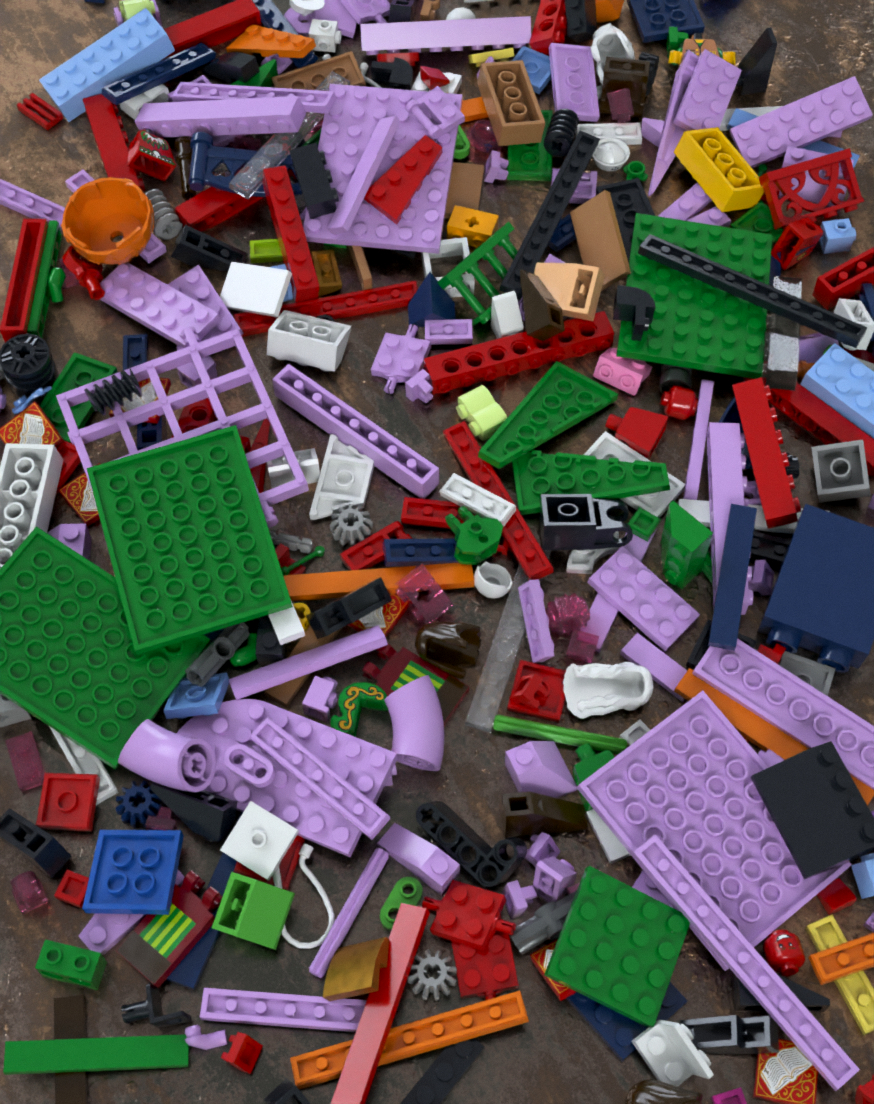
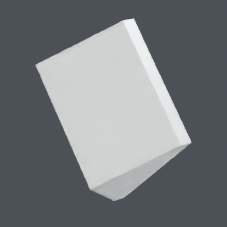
(281, 473)

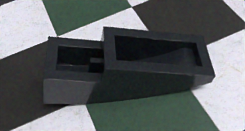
(233, 67)
(348, 608)
(734, 1034)

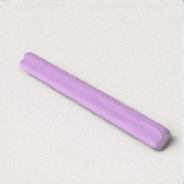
(349, 912)

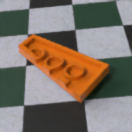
(272, 42)

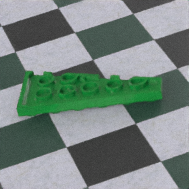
(551, 407)
(583, 474)

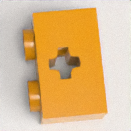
(471, 224)

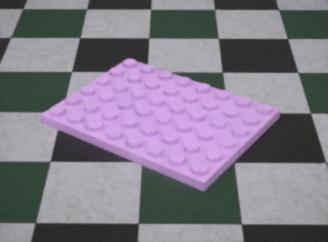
(344, 140)
(697, 796)

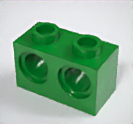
(71, 964)

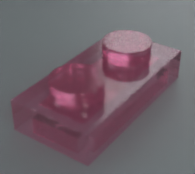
(26, 761)

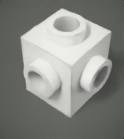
(325, 35)

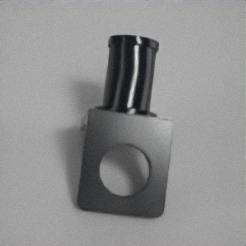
(152, 1009)

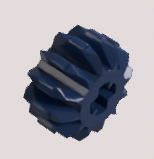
(134, 797)

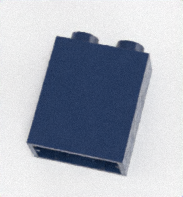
(825, 591)

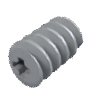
(165, 219)

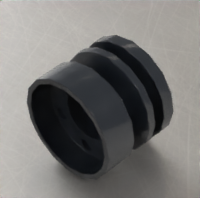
(27, 364)

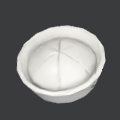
(611, 154)

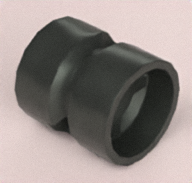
(673, 376)

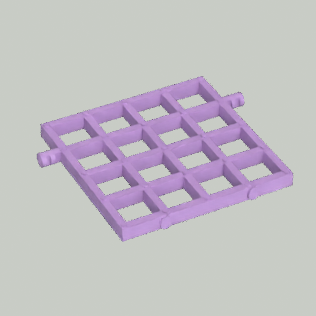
(208, 389)

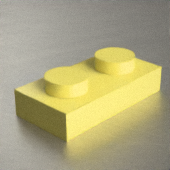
(498, 55)

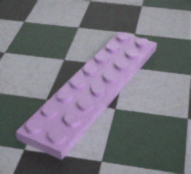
(790, 705)

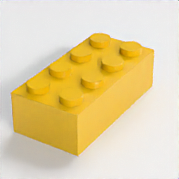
(719, 169)

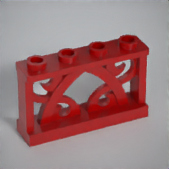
(827, 163)

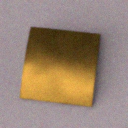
(326, 271)
(356, 969)

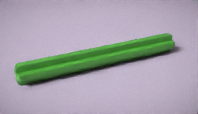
(558, 734)

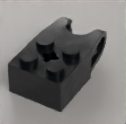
(581, 522)

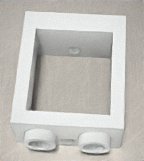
(450, 248)

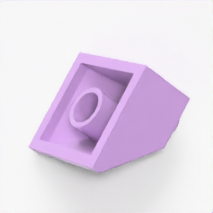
(539, 769)

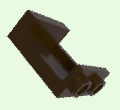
(623, 74)

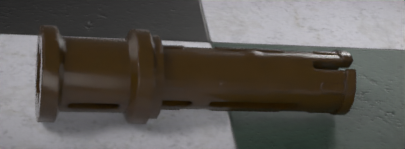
(183, 159)

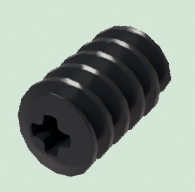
(561, 132)
(114, 392)

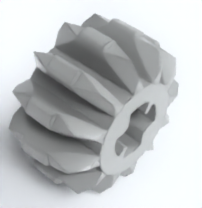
(351, 525)
(432, 985)

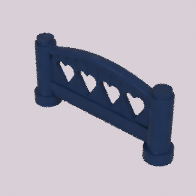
(207, 158)

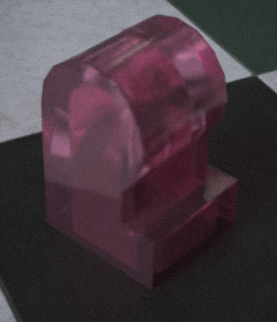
(28, 891)

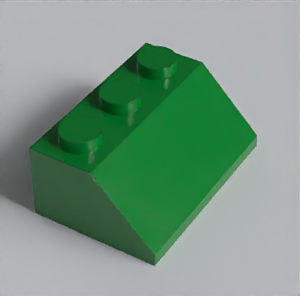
(683, 546)

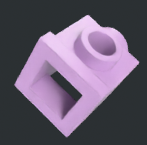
(320, 698)

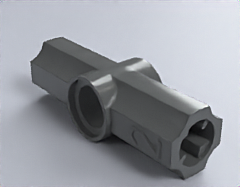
(209, 660)
(544, 925)

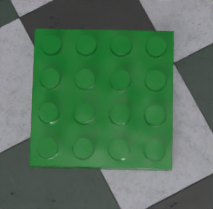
(618, 947)

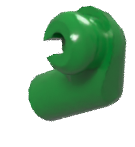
(55, 284)
(246, 654)

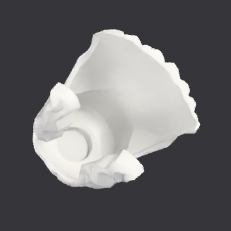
(611, 43)
(606, 688)

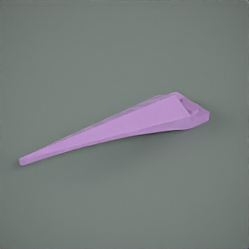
(671, 132)

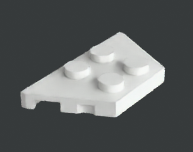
(342, 480)

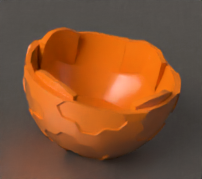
(104, 211)

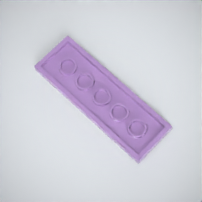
(801, 122)
(156, 304)

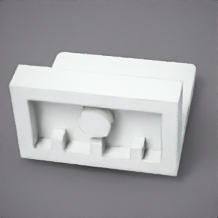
(671, 1054)

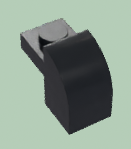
(396, 75)
(634, 306)

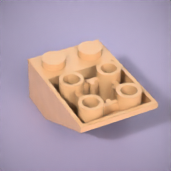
(573, 287)

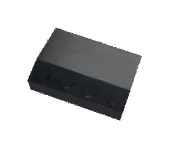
(817, 809)

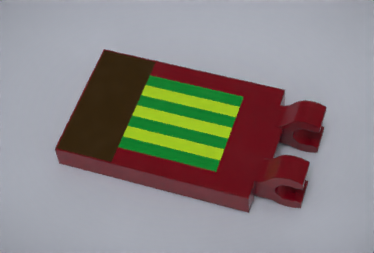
(406, 667)
(165, 940)

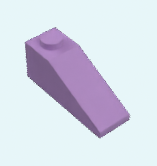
(420, 858)
(553, 878)

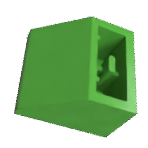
(253, 910)

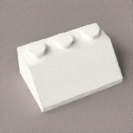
(308, 340)

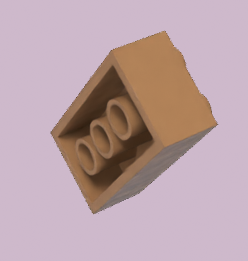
(510, 103)

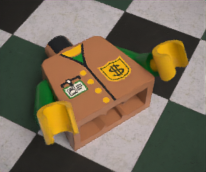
(697, 45)

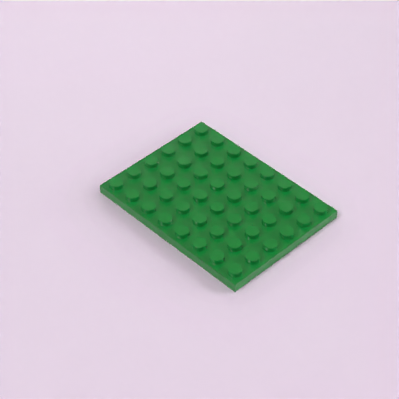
(691, 319)
(187, 539)
(72, 649)

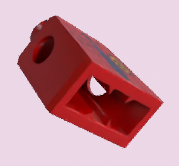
(802, 237)

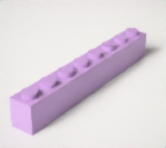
(445, 34)
(222, 116)
(356, 430)
(725, 488)

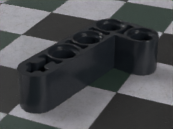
(467, 837)

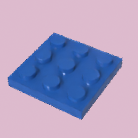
(133, 872)

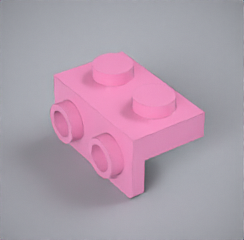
(621, 372)

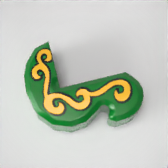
(350, 704)

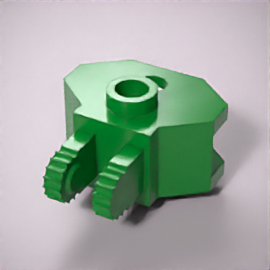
(474, 536)

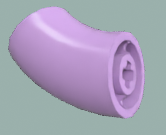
(417, 725)
(169, 758)

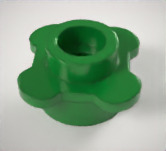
(635, 170)

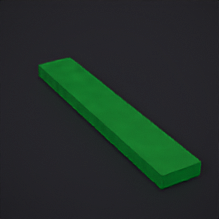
(42, 293)
(95, 1054)

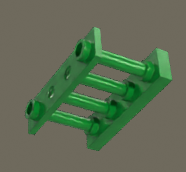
(470, 265)

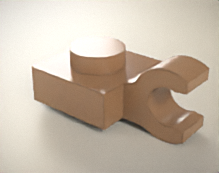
(429, 9)

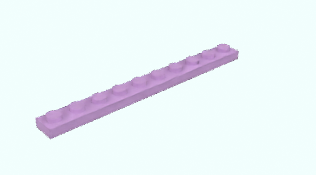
(746, 963)

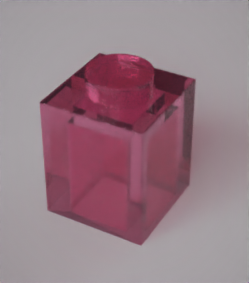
(620, 105)

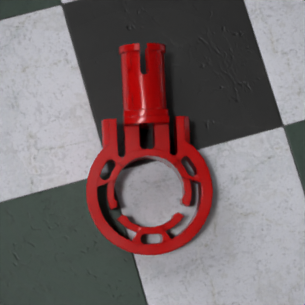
(85, 271)

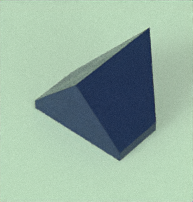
(430, 303)

